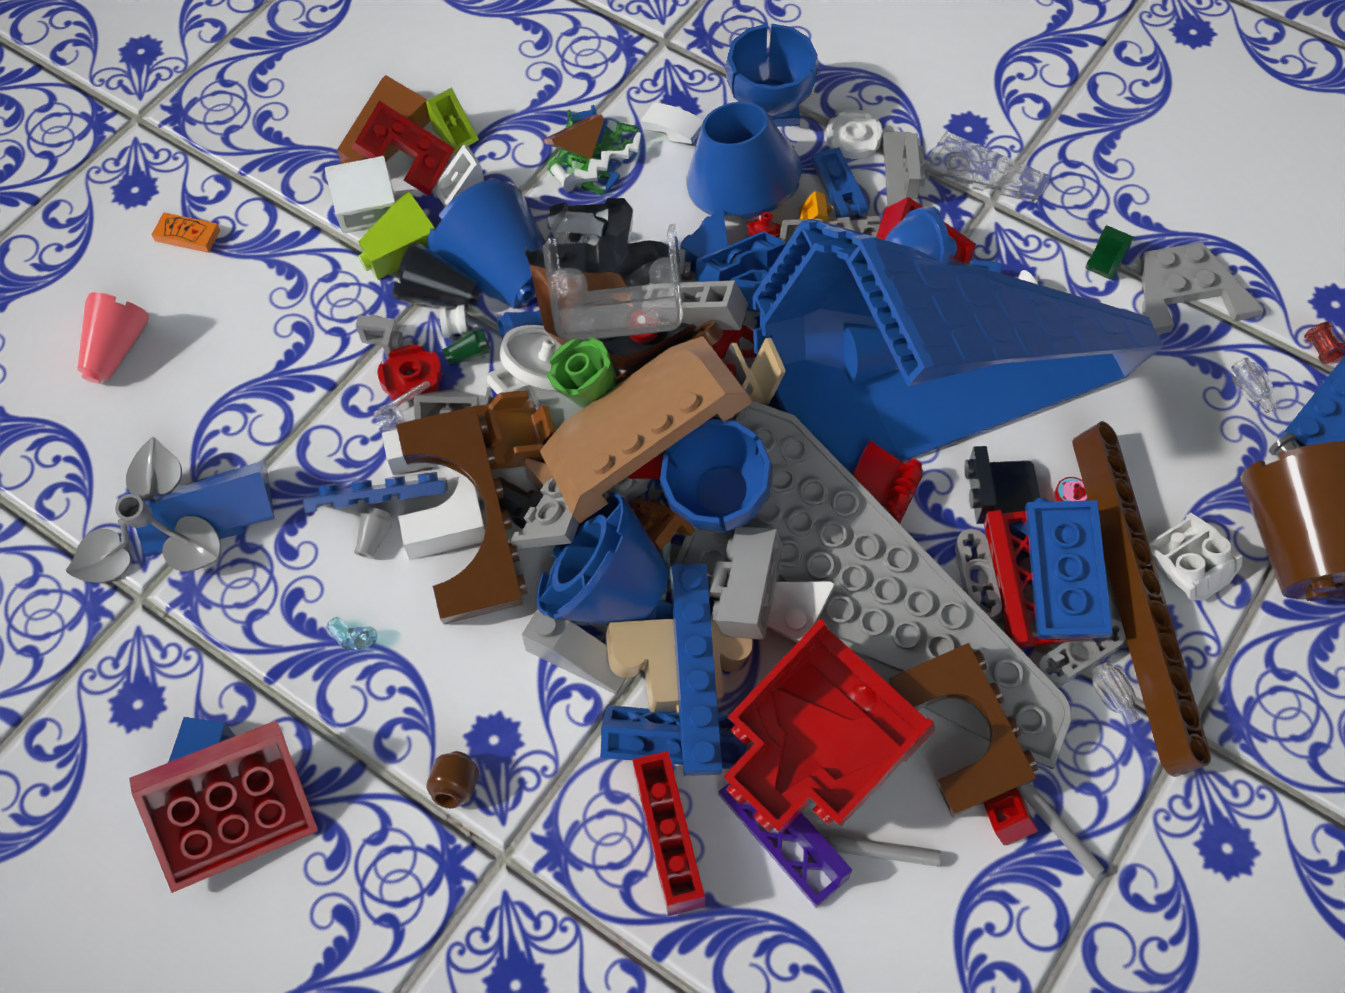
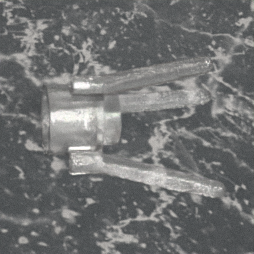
(392, 414)

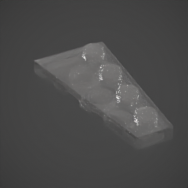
(972, 164)

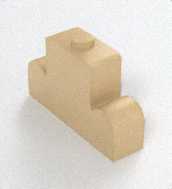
(651, 648)

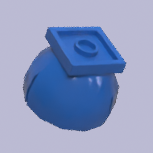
(774, 78)
(717, 476)

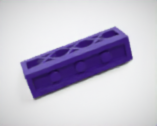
(811, 841)

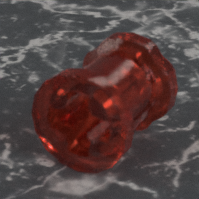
(1325, 342)

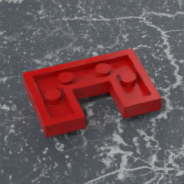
(391, 127)

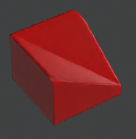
(1010, 817)

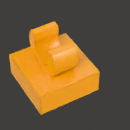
(815, 207)

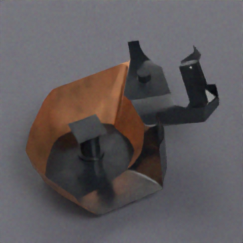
(606, 265)

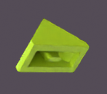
(450, 120)

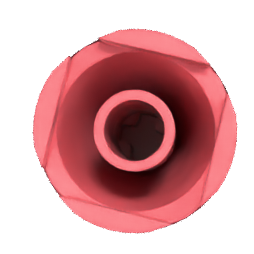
(107, 335)

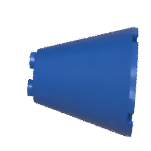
(487, 238)

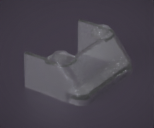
(615, 310)

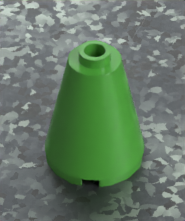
(582, 371)

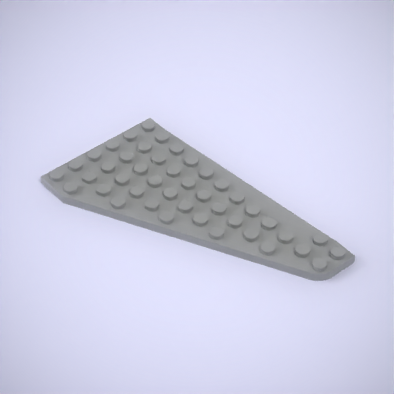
(888, 592)

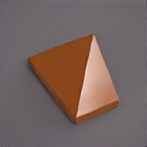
(579, 137)

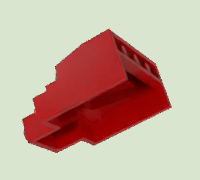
(820, 734)

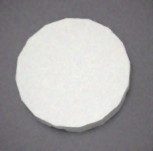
(854, 134)

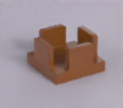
(516, 428)

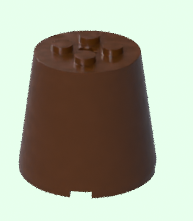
(1302, 518)

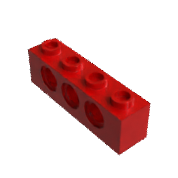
(668, 833)

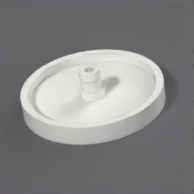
(528, 353)

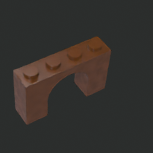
(961, 677)

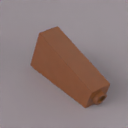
(398, 98)

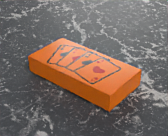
(185, 232)

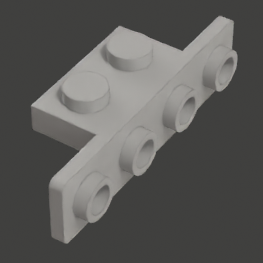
(902, 166)

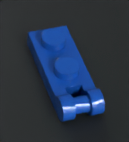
(839, 183)

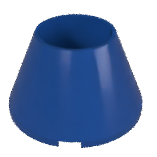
(742, 163)
(606, 571)

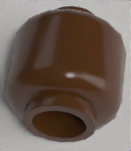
(452, 779)

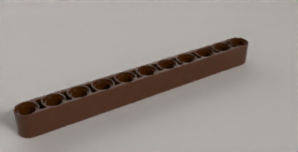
(1142, 604)

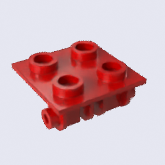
(888, 479)

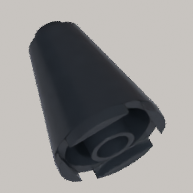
(434, 281)

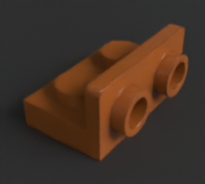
(659, 521)

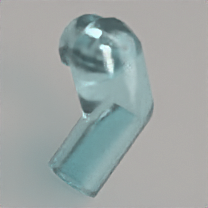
(351, 638)

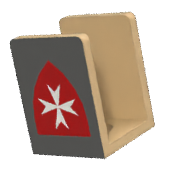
(762, 376)

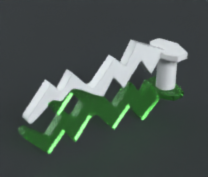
(604, 148)

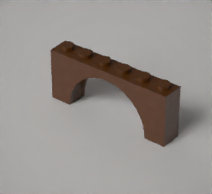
(490, 578)

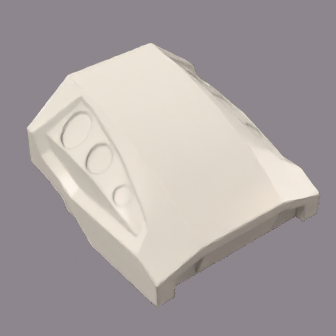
(1196, 557)

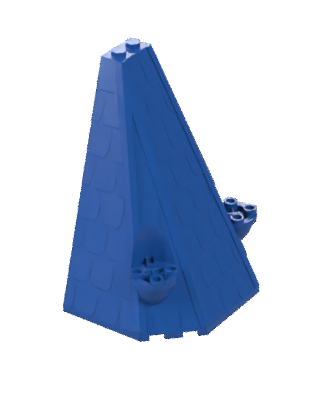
(924, 347)

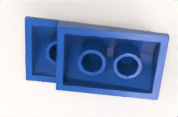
(223, 500)

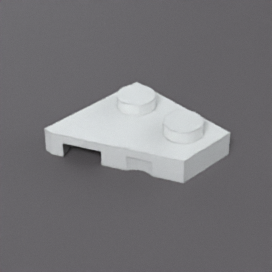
(797, 607)

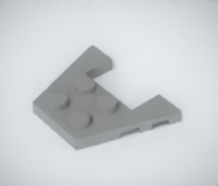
(1190, 275)

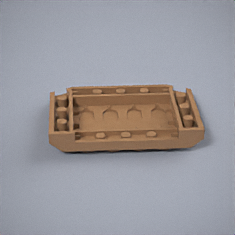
(639, 422)

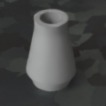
(372, 530)

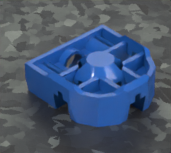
(749, 267)

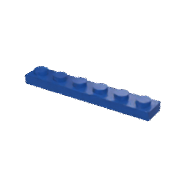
(695, 670)

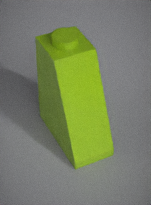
(391, 236)

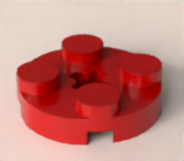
(394, 375)

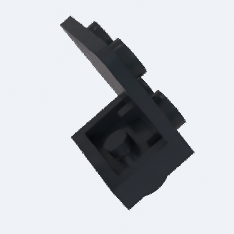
(999, 484)

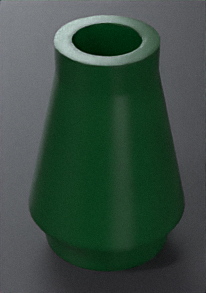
(467, 348)

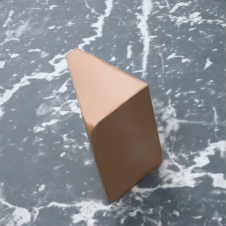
(537, 473)

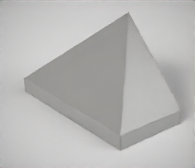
(442, 402)

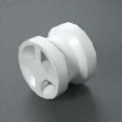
(453, 321)

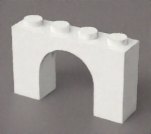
(442, 528)

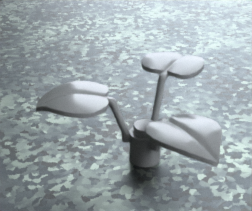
(190, 546)

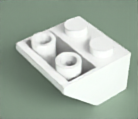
(360, 192)

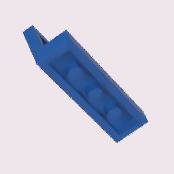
(642, 737)

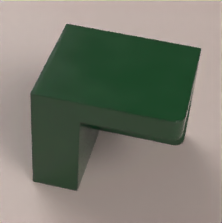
(1109, 252)

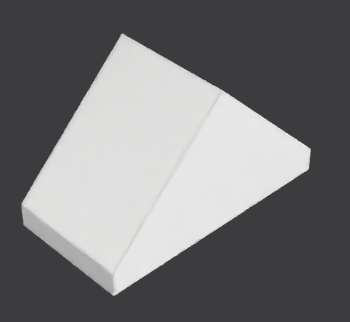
(460, 175)

